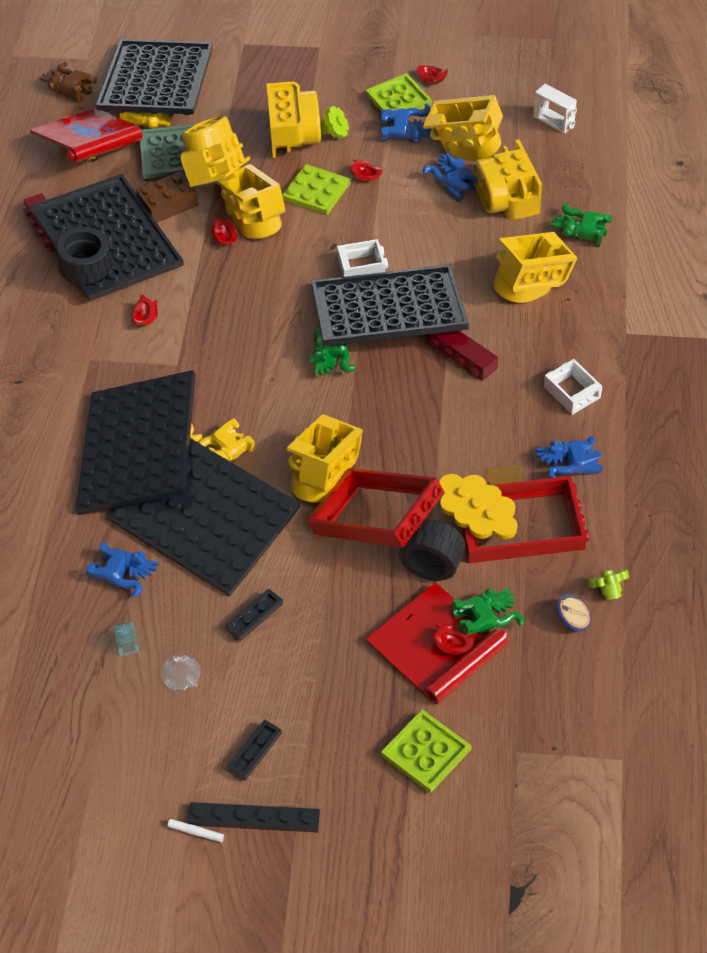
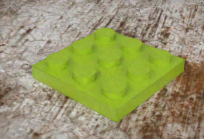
(398, 93)
(316, 189)
(426, 751)

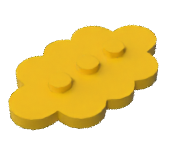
(478, 506)

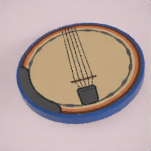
(574, 612)

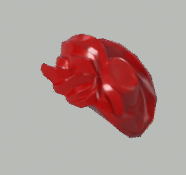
(431, 74)
(364, 171)
(224, 232)
(144, 311)
(452, 641)

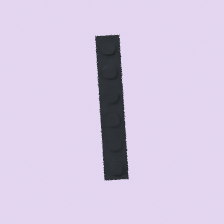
(254, 817)

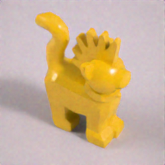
(147, 119)
(228, 442)

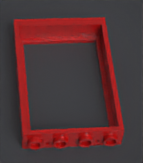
(527, 490)
(324, 516)

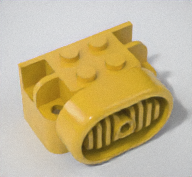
(292, 116)
(466, 126)
(211, 151)
(508, 183)
(253, 202)
(532, 266)
(322, 457)

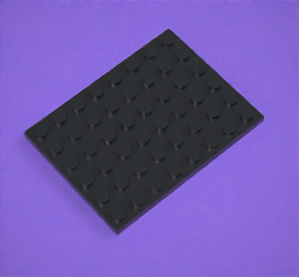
(155, 77)
(135, 239)
(388, 305)
(136, 443)
(217, 524)

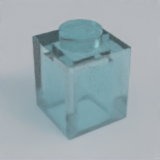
(126, 638)

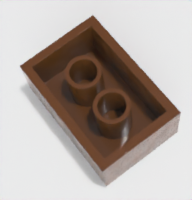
(168, 196)

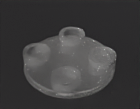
(180, 672)

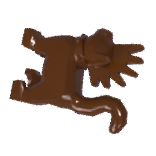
(72, 84)

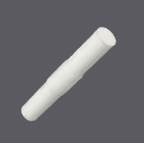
(196, 830)

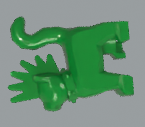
(589, 228)
(325, 356)
(480, 611)

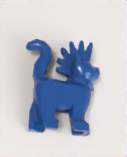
(400, 126)
(457, 177)
(576, 456)
(117, 563)

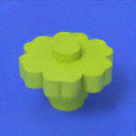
(334, 123)
(609, 583)

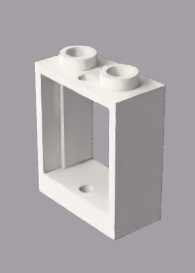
(542, 112)
(359, 250)
(580, 400)

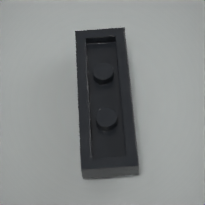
(254, 614)
(254, 750)

